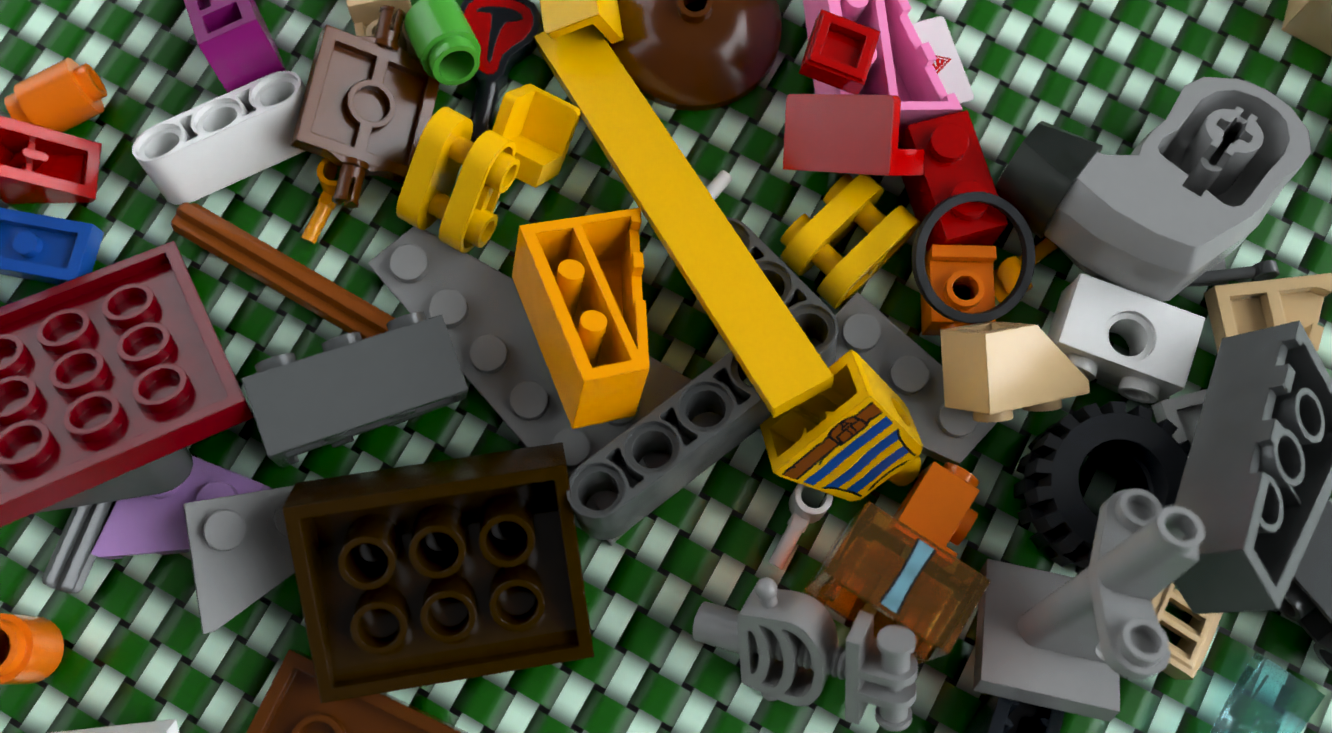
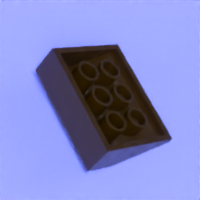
(438, 571)

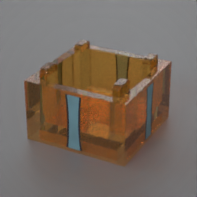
(899, 579)

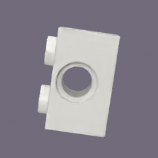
(1158, 338)

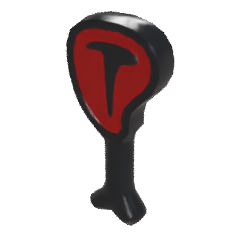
(505, 38)

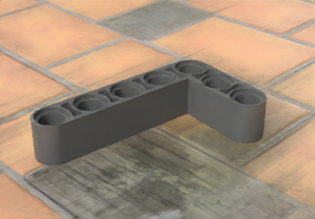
(670, 426)

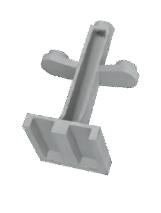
(1072, 637)

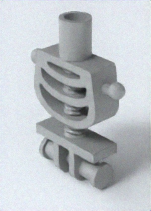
(790, 629)

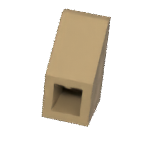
(1005, 368)

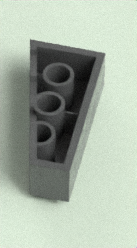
(1257, 469)

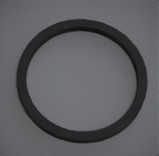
(1027, 266)

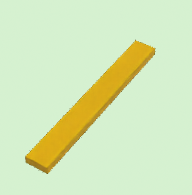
(688, 222)

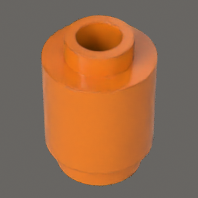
(58, 96)
(28, 648)

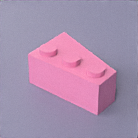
(899, 62)

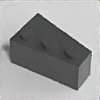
(354, 386)

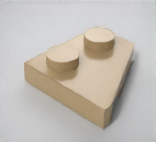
(1268, 303)

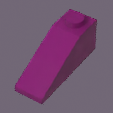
(234, 40)

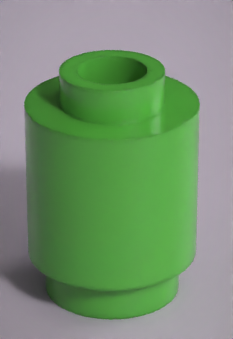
(443, 41)

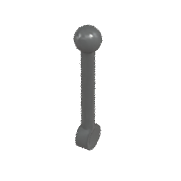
(1260, 271)

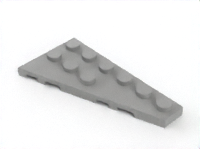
(503, 354)

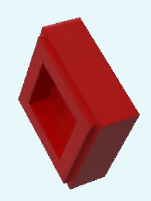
(839, 52)

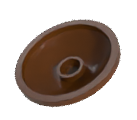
(698, 56)

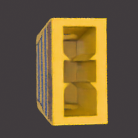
(846, 435)

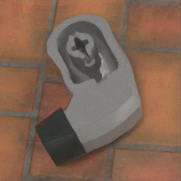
(1172, 203)

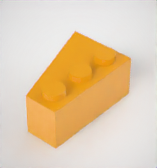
(587, 310)

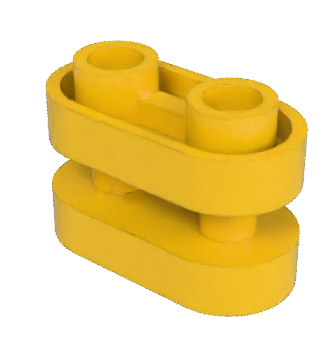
(485, 173)
(847, 204)

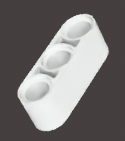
(223, 139)

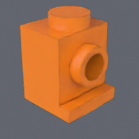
(958, 268)
(941, 504)

